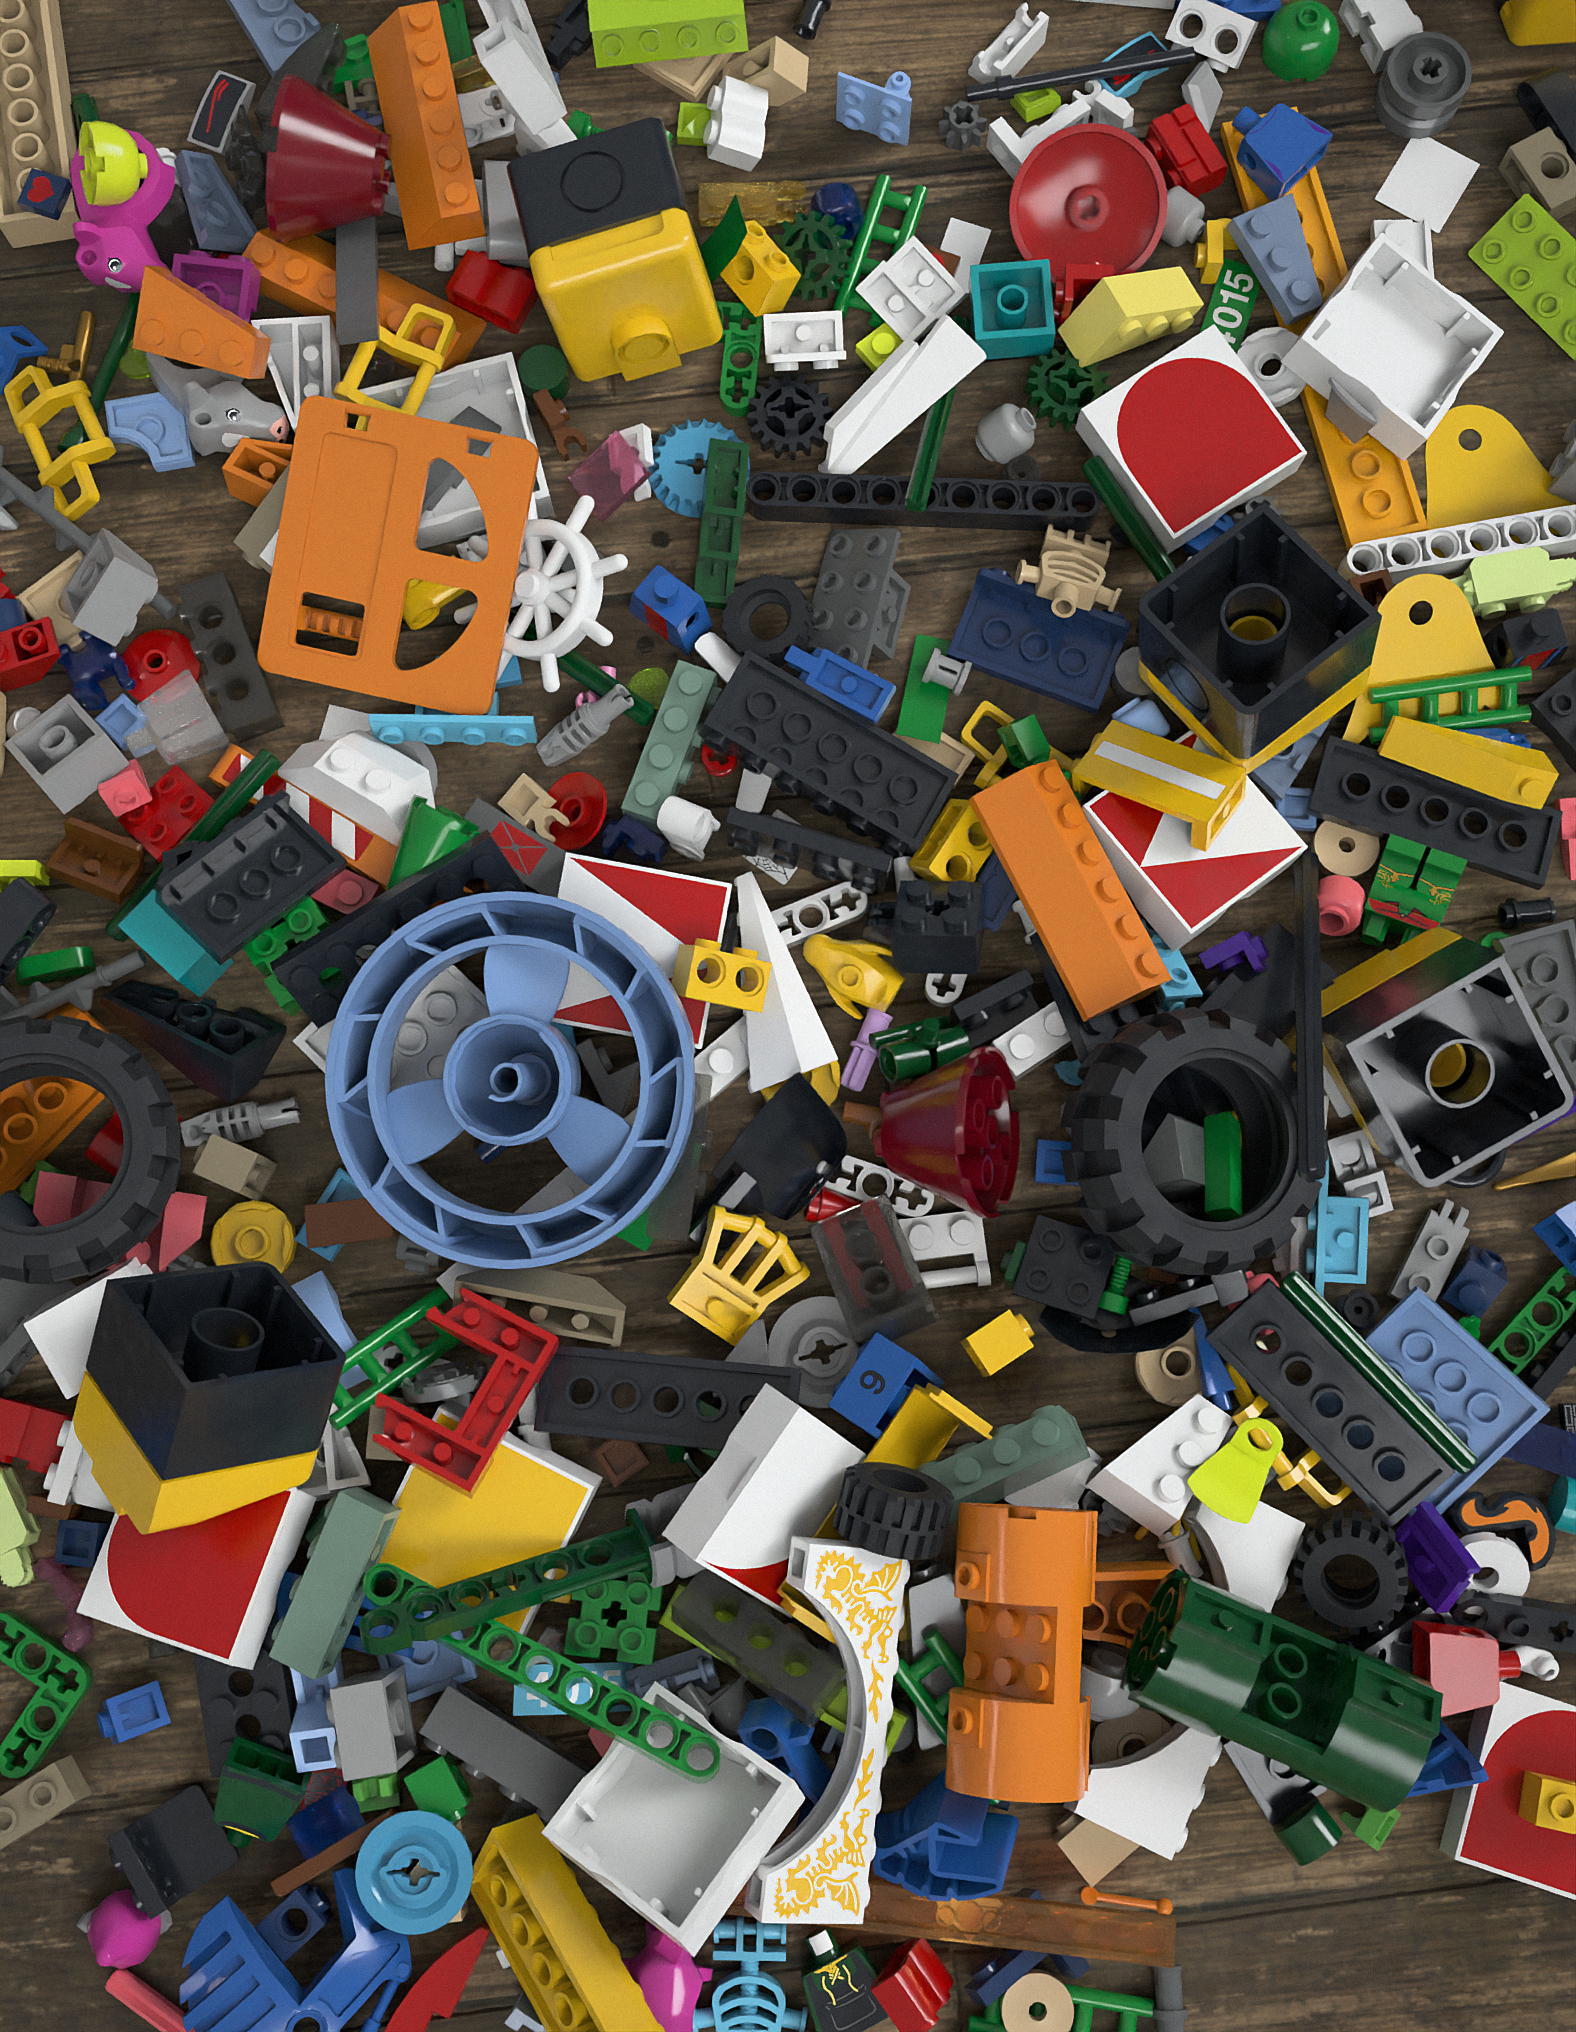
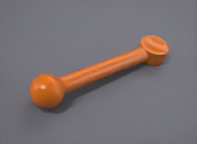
(1090, 1896)

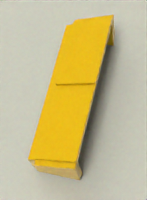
(909, 1440)

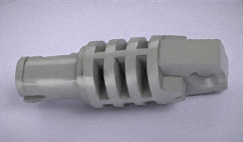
(583, 727)
(239, 1121)

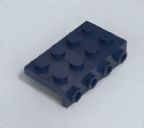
(1022, 641)

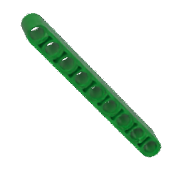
(563, 1678)

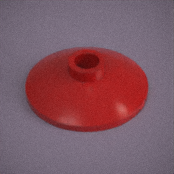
(155, 644)
(583, 803)

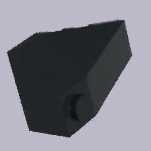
(207, 1044)

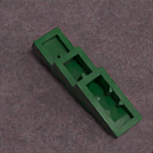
(720, 521)

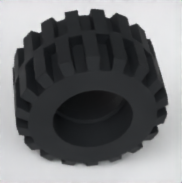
(893, 1511)
(1351, 1606)

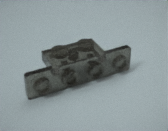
(672, 1210)

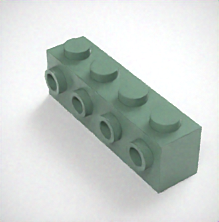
(671, 743)
(1011, 1459)
(332, 1585)

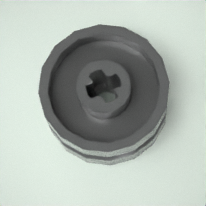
(1422, 85)

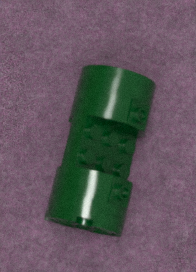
(1282, 1691)

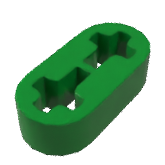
(55, 965)

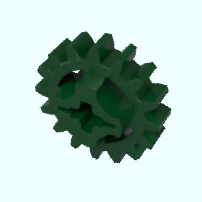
(810, 241)
(1063, 387)

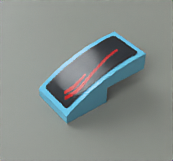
(1129, 84)

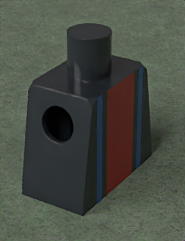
(1528, 640)

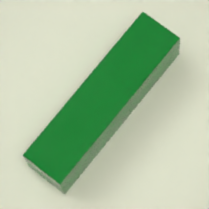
(1222, 1167)

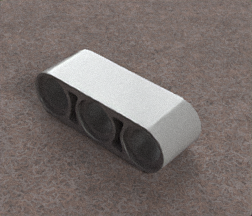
(501, 219)

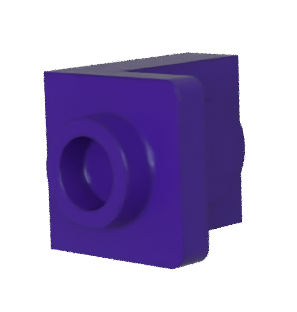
(1229, 952)

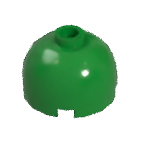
(1300, 40)

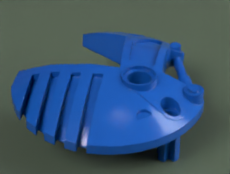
(245, 1987)

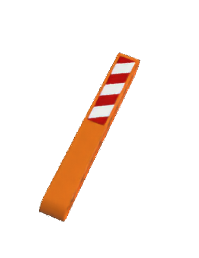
(361, 848)

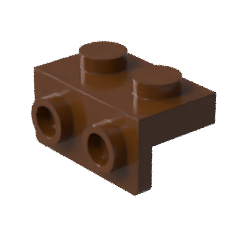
(97, 860)

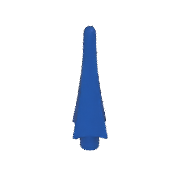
(1213, 1375)

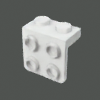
(804, 338)
(72, 1477)

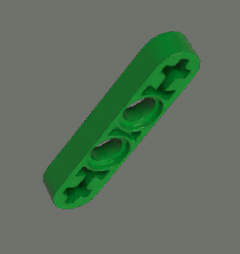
(1524, 1324)

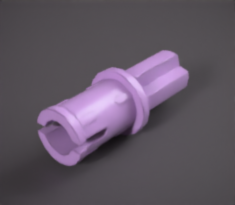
(862, 1054)

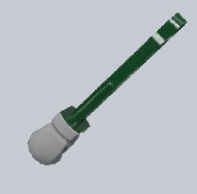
(626, 1548)

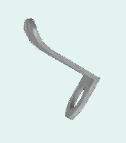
(1348, 413)

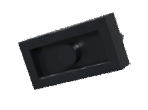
(735, 1192)

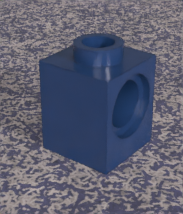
(282, 1934)

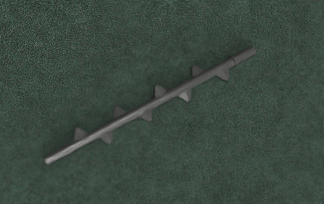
(65, 531)
(79, 991)

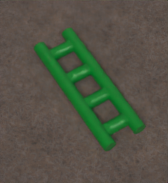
(871, 230)
(1469, 686)
(416, 1358)
(910, 1676)
(1085, 2000)

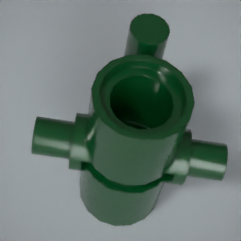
(918, 1047)

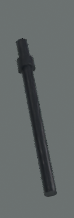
(1005, 86)

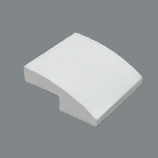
(911, 291)

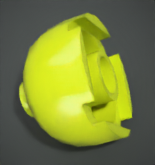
(110, 164)

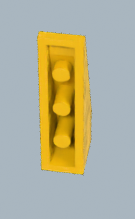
(1472, 761)

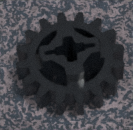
(792, 398)

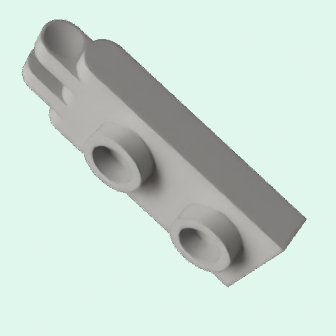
(1432, 1252)

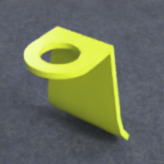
(1236, 1474)

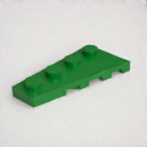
(358, 59)

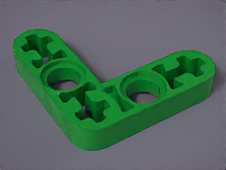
(736, 342)
(50, 1693)

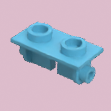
(1183, 983)

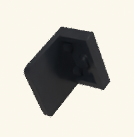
(172, 1851)

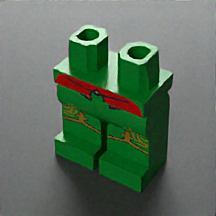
(1406, 910)

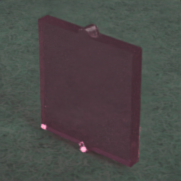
(610, 475)

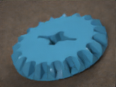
(675, 450)
(391, 1895)

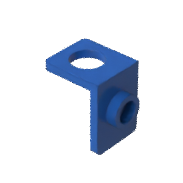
(12, 351)

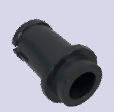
(810, 18)
(1517, 913)

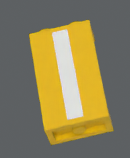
(1163, 777)

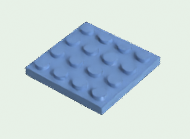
(1457, 1381)

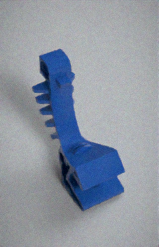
(933, 1846)

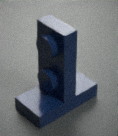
(995, 1977)

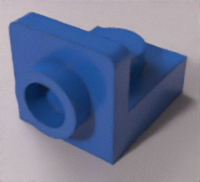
(132, 1713)

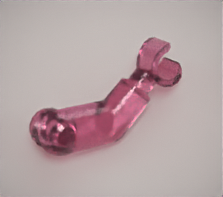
(80, 1626)

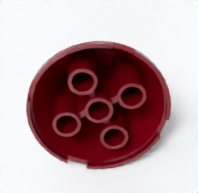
(324, 164)
(955, 1132)

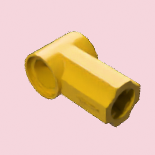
(425, 600)

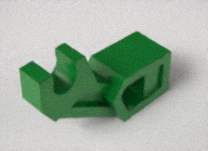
(1027, 744)

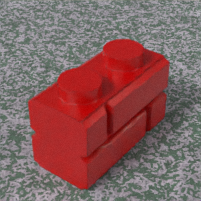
(1185, 152)

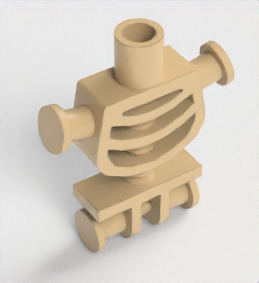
(1070, 573)

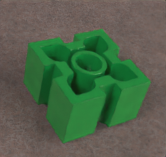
(299, 926)
(632, 1635)

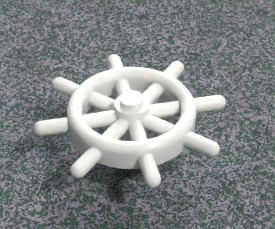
(544, 592)

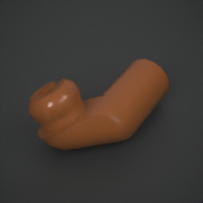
(865, 1115)

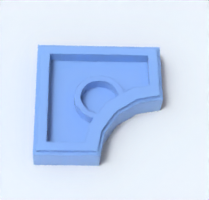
(153, 426)

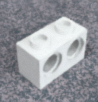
(1215, 21)

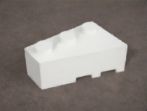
(302, 359)
(1153, 1473)

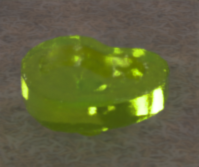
(134, 363)
(650, 685)

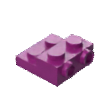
(227, 282)

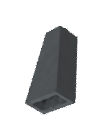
(931, 1606)

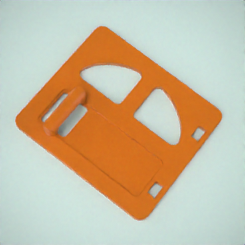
(353, 538)

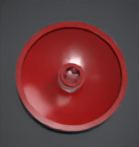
(1087, 199)

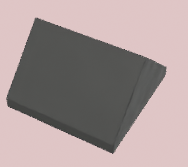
(1177, 1158)

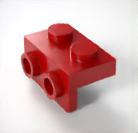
(1075, 286)

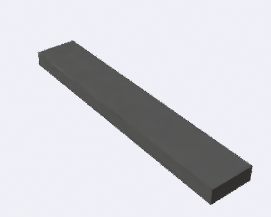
(357, 282)

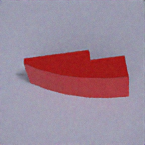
(441, 1983)

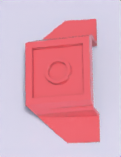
(67, 1196)

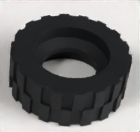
(765, 591)

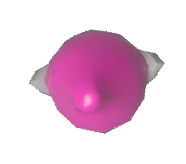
(121, 1932)

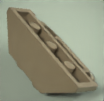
(557, 1302)

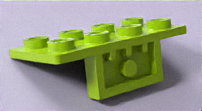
(1535, 267)

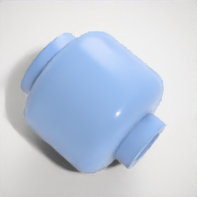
(1144, 716)

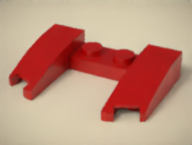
(465, 1455)

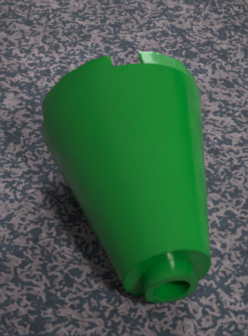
(427, 837)

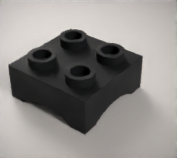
(1556, 716)

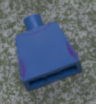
(1279, 148)

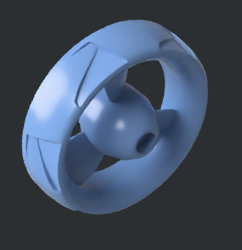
(525, 978)

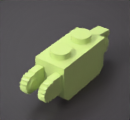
(1514, 581)
(17, 1531)

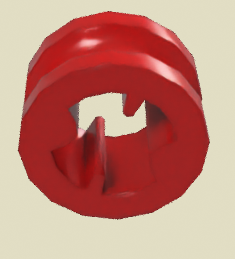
(714, 767)

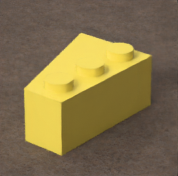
(1129, 313)

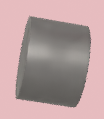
(1126, 679)

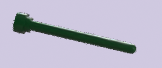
(106, 372)

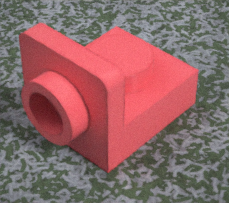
(126, 789)

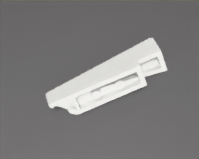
(898, 395)

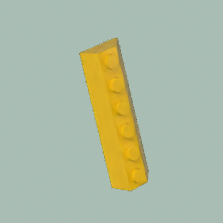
(554, 1935)

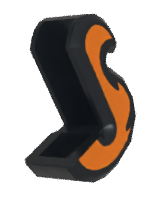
(1507, 1511)

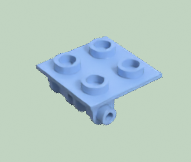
(875, 108)

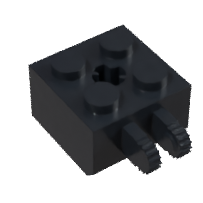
(931, 926)

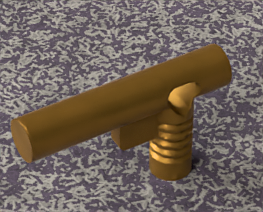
(73, 355)

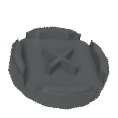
(444, 1382)

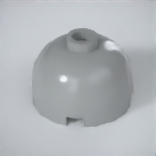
(1103, 1680)

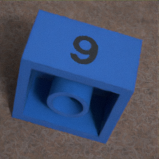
(879, 1385)

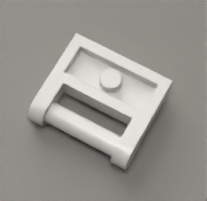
(947, 1237)

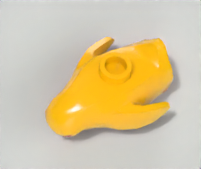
(854, 972)

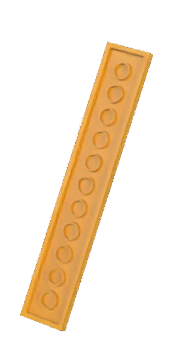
(1365, 479)

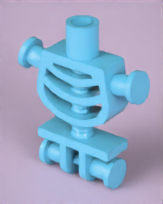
(749, 1998)

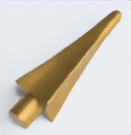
(1557, 1169)

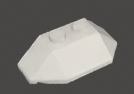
(360, 780)

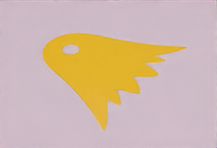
(1483, 483)
(1413, 652)

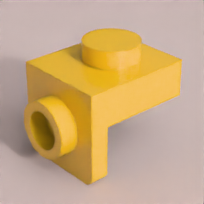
(1209, 252)

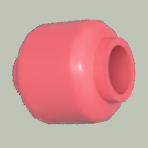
(1340, 905)

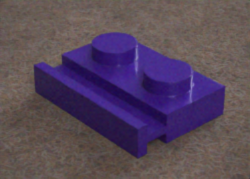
(1435, 1557)

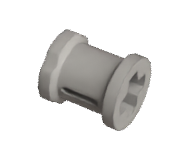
(946, 672)

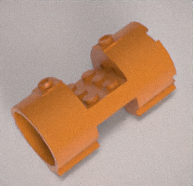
(1020, 1716)

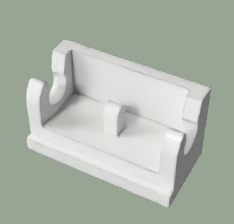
(1011, 48)

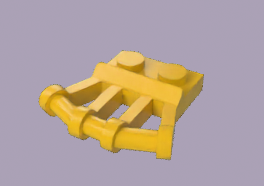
(719, 1299)

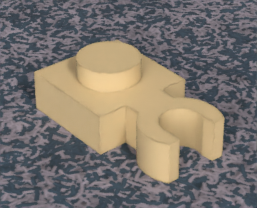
(532, 807)

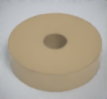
(1335, 861)
(1034, 1987)

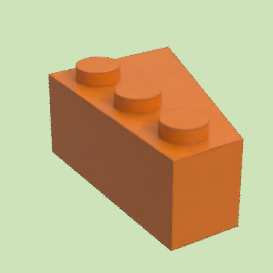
(193, 329)
(255, 468)

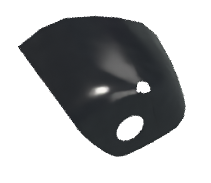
(787, 1145)
(1087, 1335)

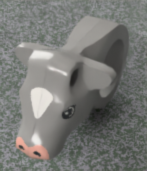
(217, 406)

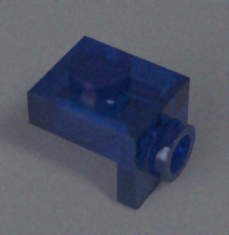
(325, 1822)

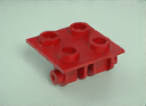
(170, 815)

